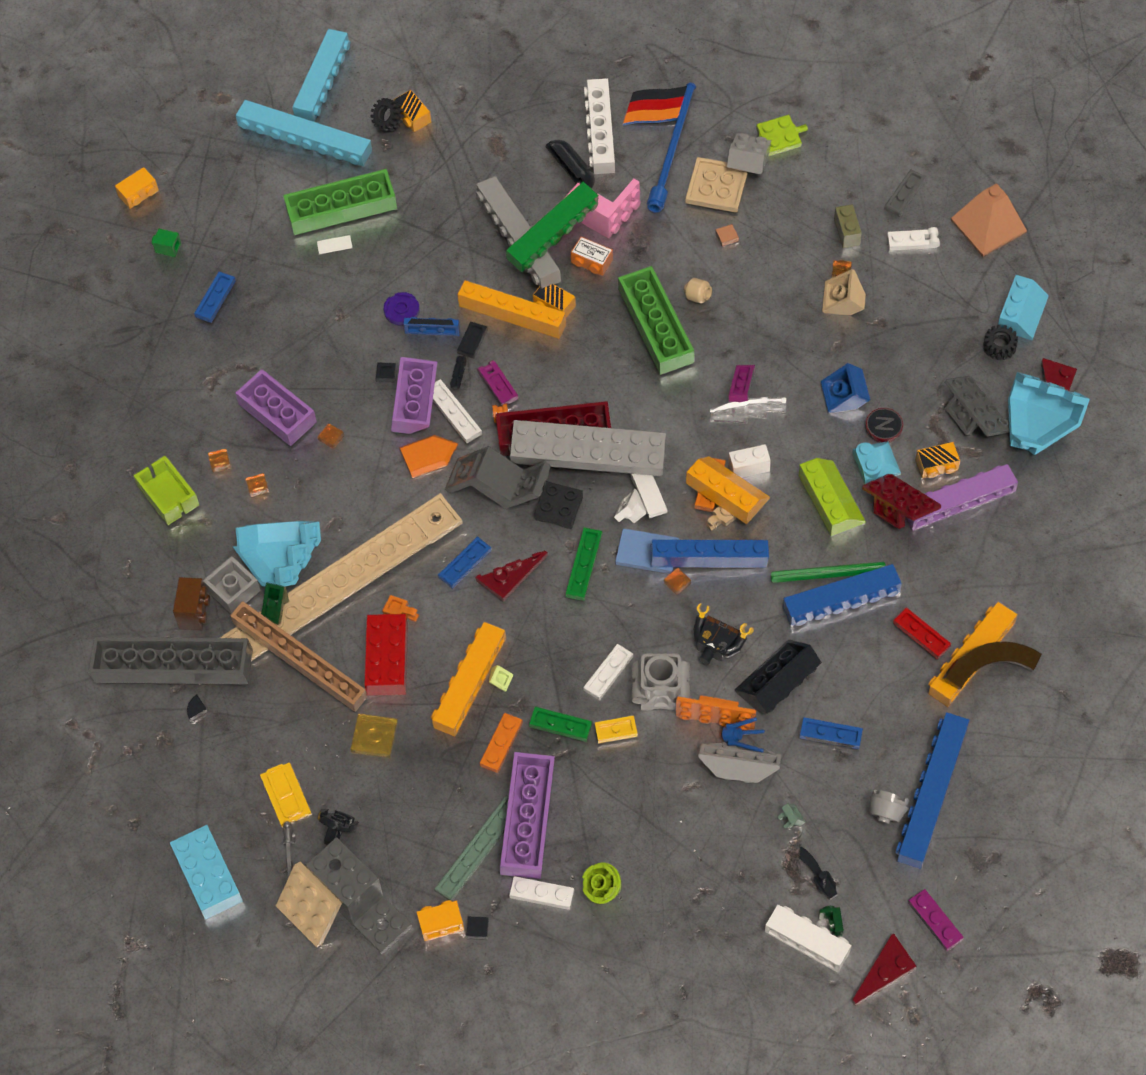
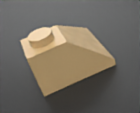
(843, 294)

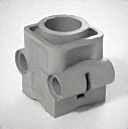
(655, 693)

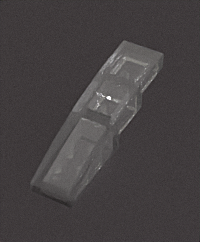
(753, 408)

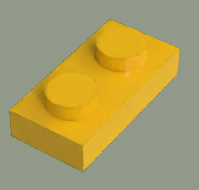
(616, 729)

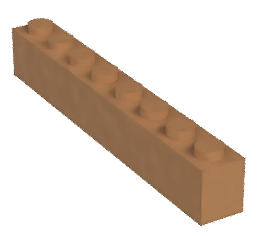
(299, 656)

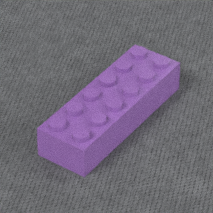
(527, 815)

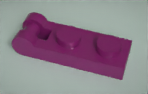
(498, 383)

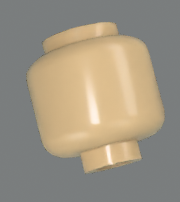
(698, 290)

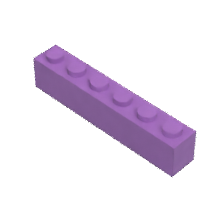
(969, 494)

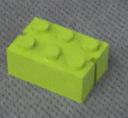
(167, 491)

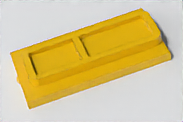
(285, 793)

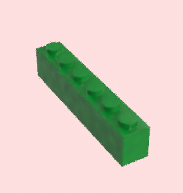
(552, 227)

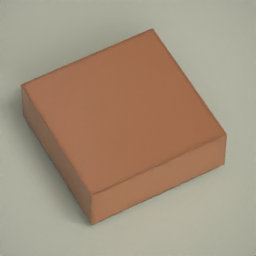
(727, 235)

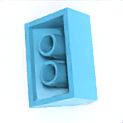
(1023, 307)

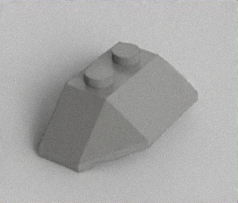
(738, 762)

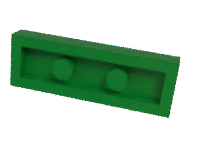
(560, 724)

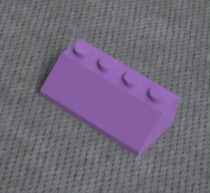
(413, 395)

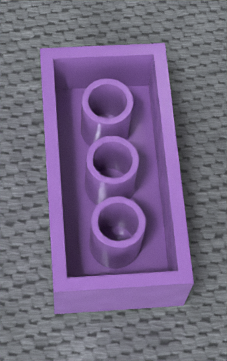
(276, 407)

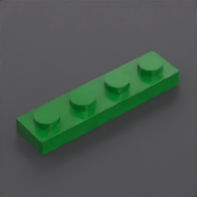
(584, 564)

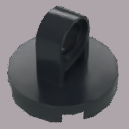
(336, 824)

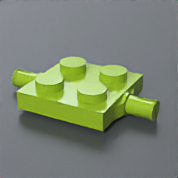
(782, 133)

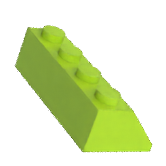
(830, 495)

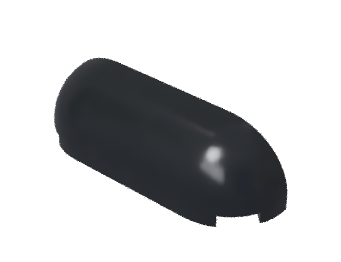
(571, 162)

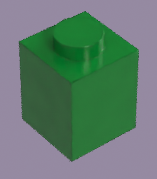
(166, 242)

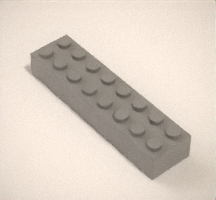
(588, 447)

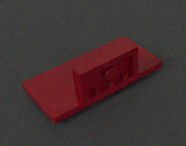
(898, 499)

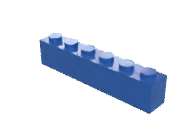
(710, 553)
(842, 595)

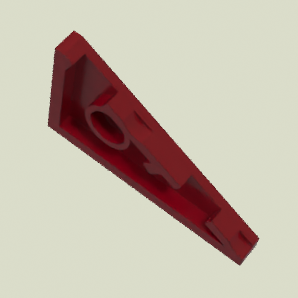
(1058, 373)
(506, 579)
(888, 968)

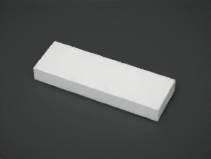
(608, 672)

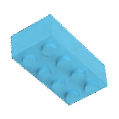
(206, 872)

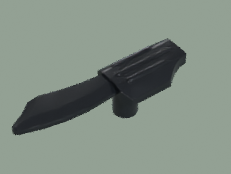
(822, 878)

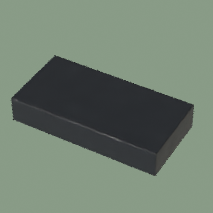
(472, 340)

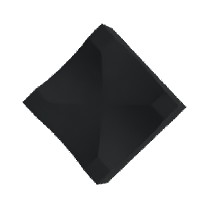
(559, 504)

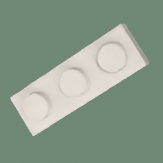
(542, 893)

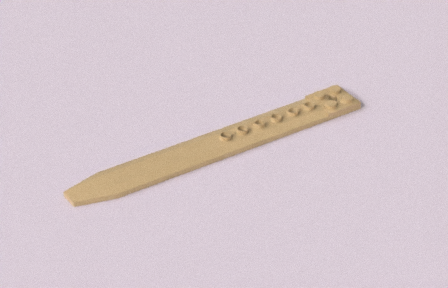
(361, 567)

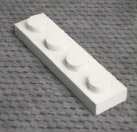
(455, 412)

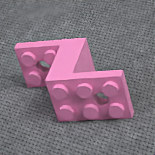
(610, 215)

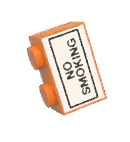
(591, 256)

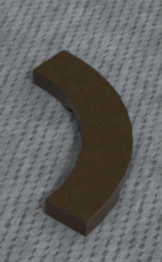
(990, 653)

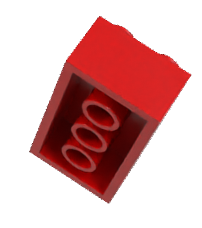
(386, 654)

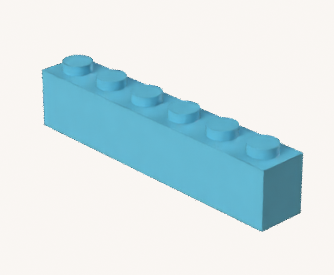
(321, 75)

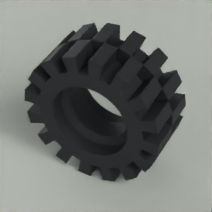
(379, 112)
(1000, 333)

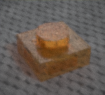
(840, 267)
(331, 436)
(219, 460)
(257, 485)
(677, 581)

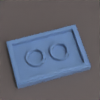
(635, 550)

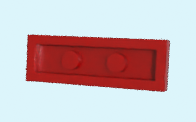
(922, 633)

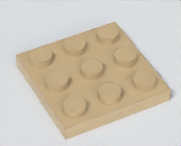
(716, 185)
(308, 904)

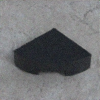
(195, 708)

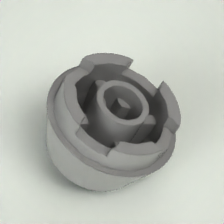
(887, 806)

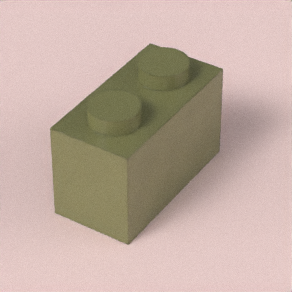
(847, 226)

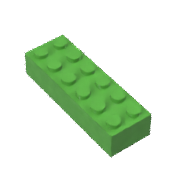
(340, 201)
(656, 320)

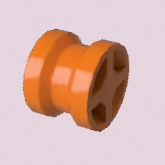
(499, 409)

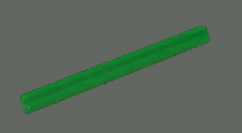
(824, 572)

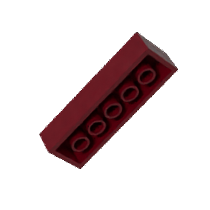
(586, 414)

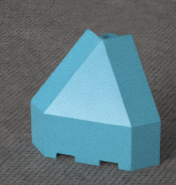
(1042, 412)
(277, 549)

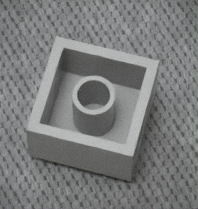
(749, 153)
(231, 584)

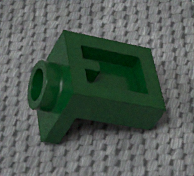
(834, 918)

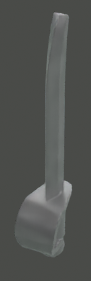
(288, 839)

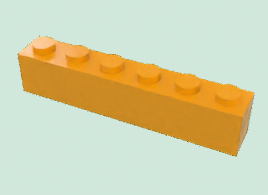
(512, 309)
(992, 629)
(469, 679)

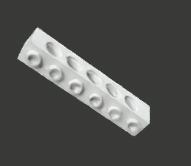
(600, 126)

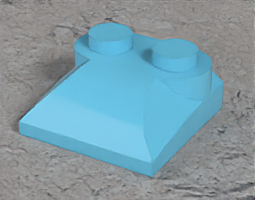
(875, 461)

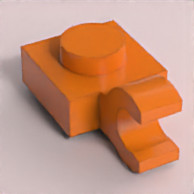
(400, 606)

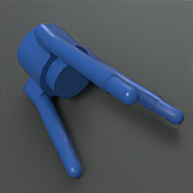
(733, 734)

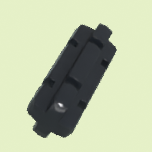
(458, 372)

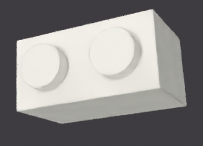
(749, 461)

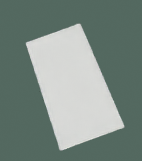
(334, 244)

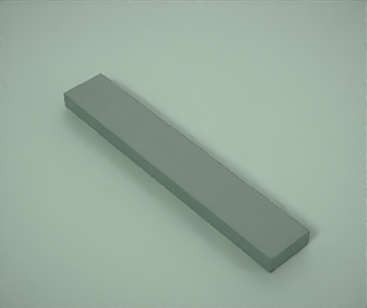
(474, 853)

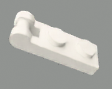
(913, 239)

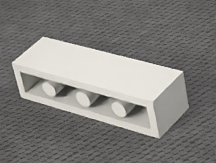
(808, 938)

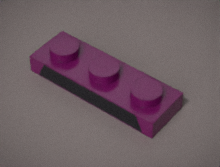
(741, 383)
(935, 920)

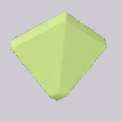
(500, 677)

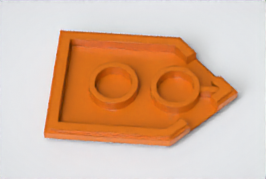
(427, 454)

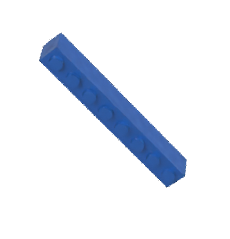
(933, 790)

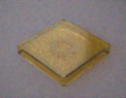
(374, 735)

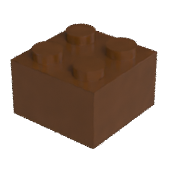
(191, 604)

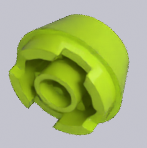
(601, 883)

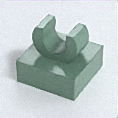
(793, 815)

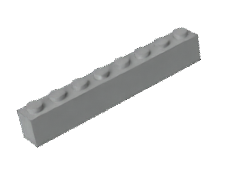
(513, 226)

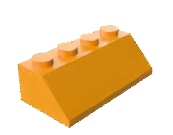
(726, 488)

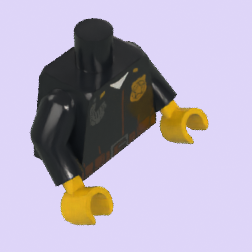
(717, 638)

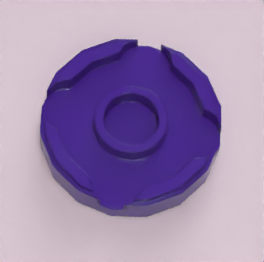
(401, 306)

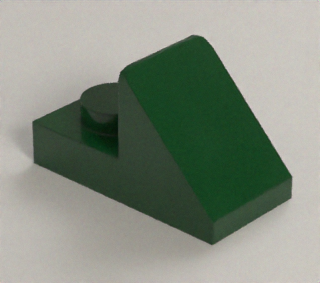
(273, 602)

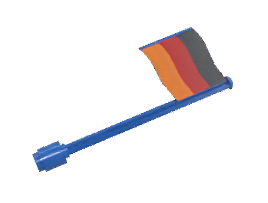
(659, 107)

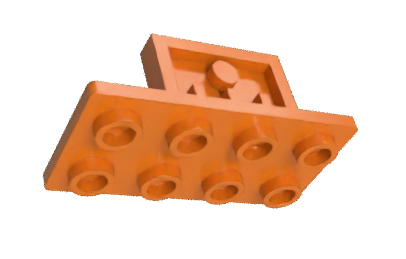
(714, 710)

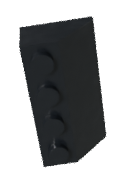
(778, 676)

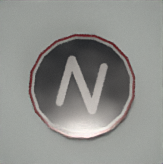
(884, 425)

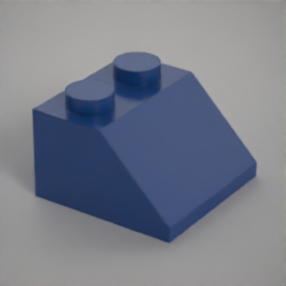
(845, 389)

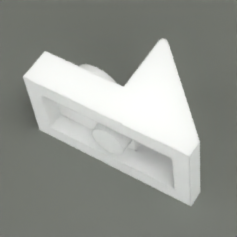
(630, 507)

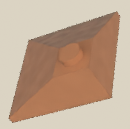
(989, 220)

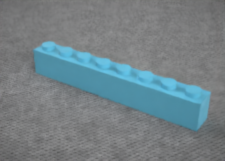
(304, 133)

